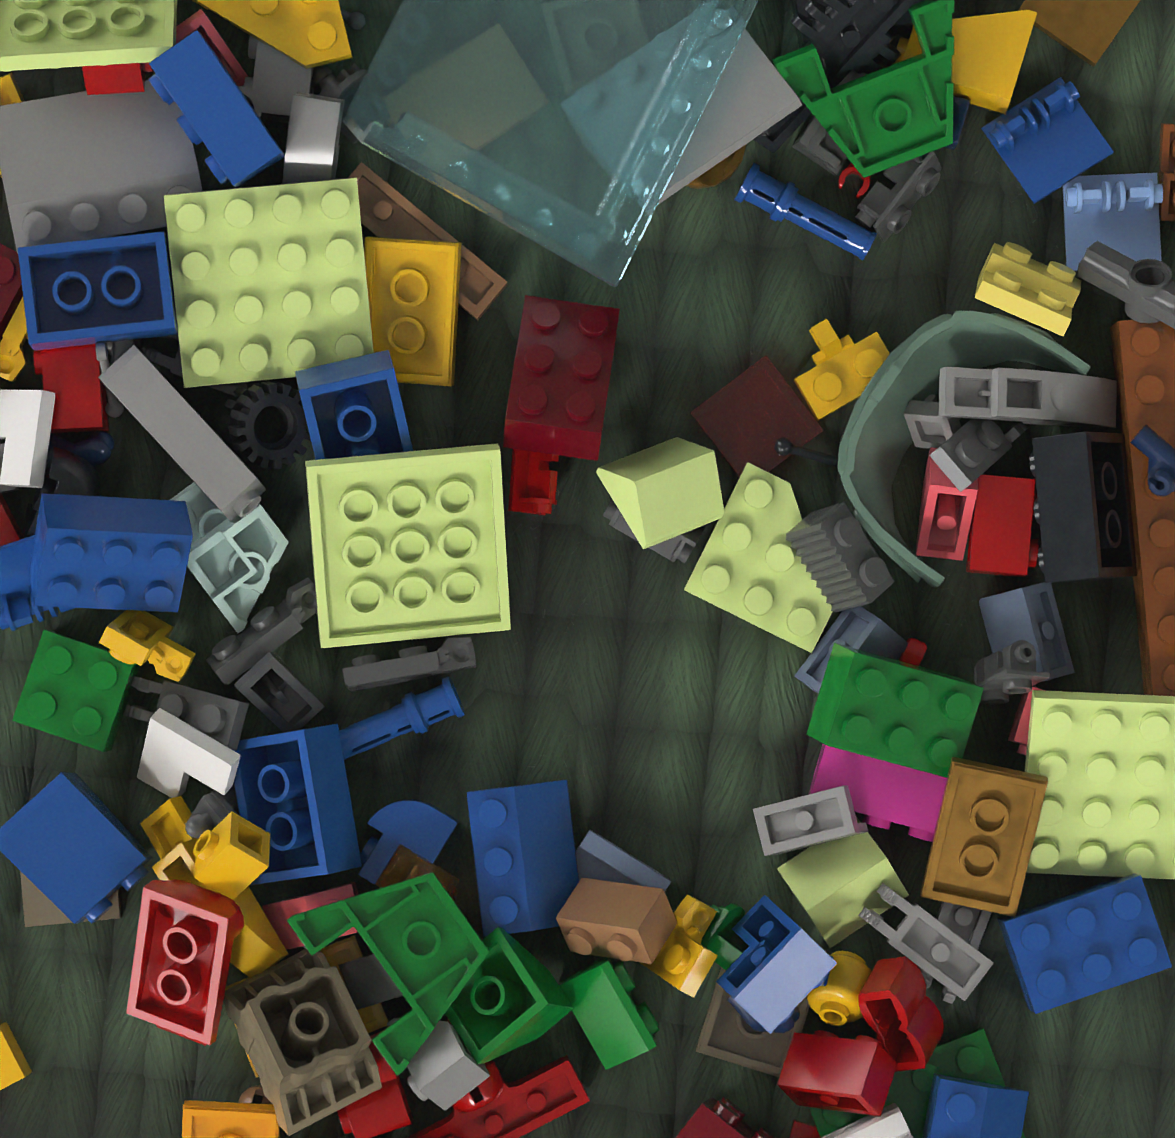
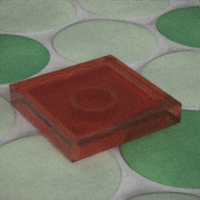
(754, 413)

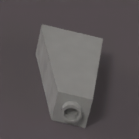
(183, 434)

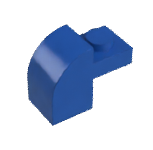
(409, 823)

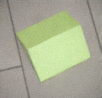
(665, 489)
(840, 880)

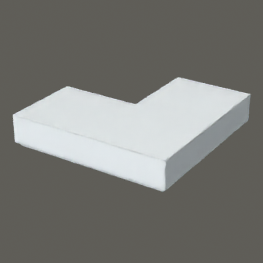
(26, 430)
(179, 750)

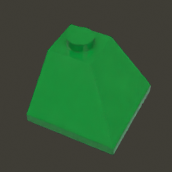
(506, 1000)

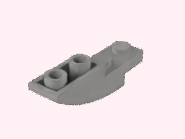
(1028, 397)

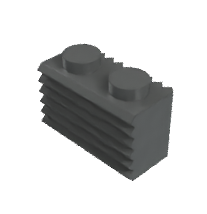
(840, 557)

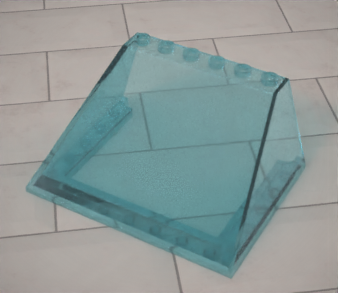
(549, 109)

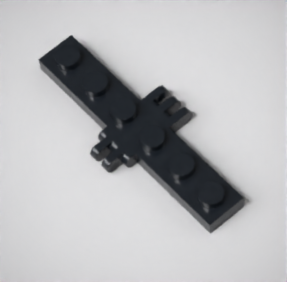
(846, 38)

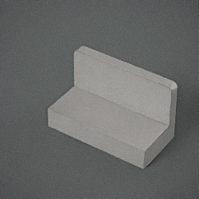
(807, 821)

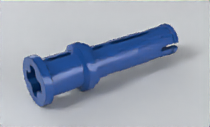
(784, 202)
(414, 713)

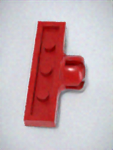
(514, 1107)

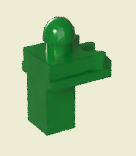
(720, 932)

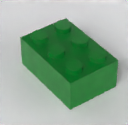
(893, 710)

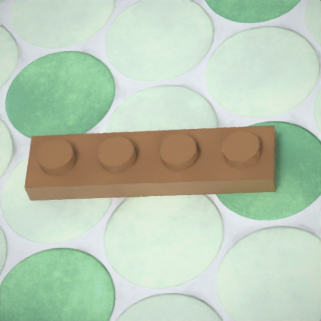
(393, 216)

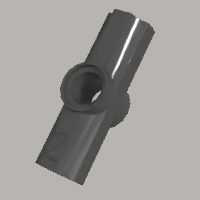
(1142, 285)

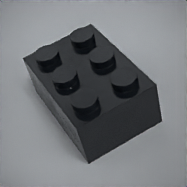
(1083, 507)

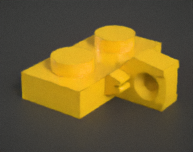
(840, 369)
(143, 637)
(683, 958)

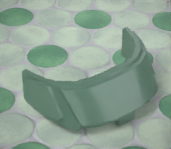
(877, 427)

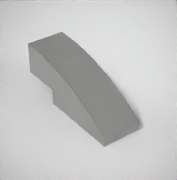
(312, 138)

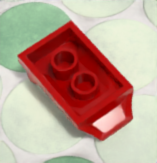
(183, 958)

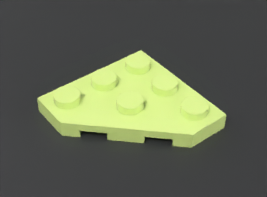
(752, 565)

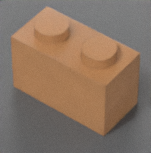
(616, 920)

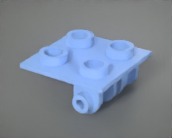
(1114, 211)

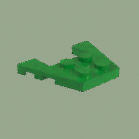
(890, 111)
(419, 943)

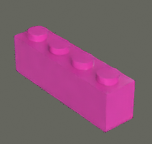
(883, 790)

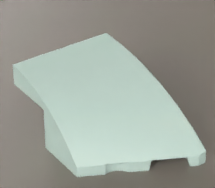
(231, 556)

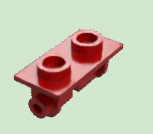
(532, 482)

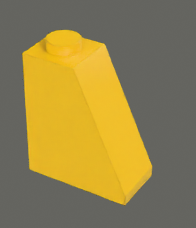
(985, 56)

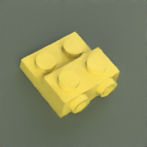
(1028, 287)

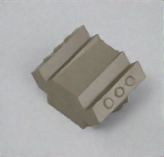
(303, 1039)

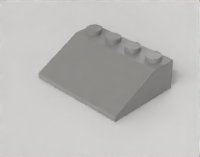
(743, 105)
(92, 165)

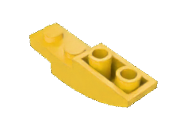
(258, 944)

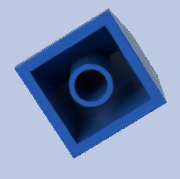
(73, 848)

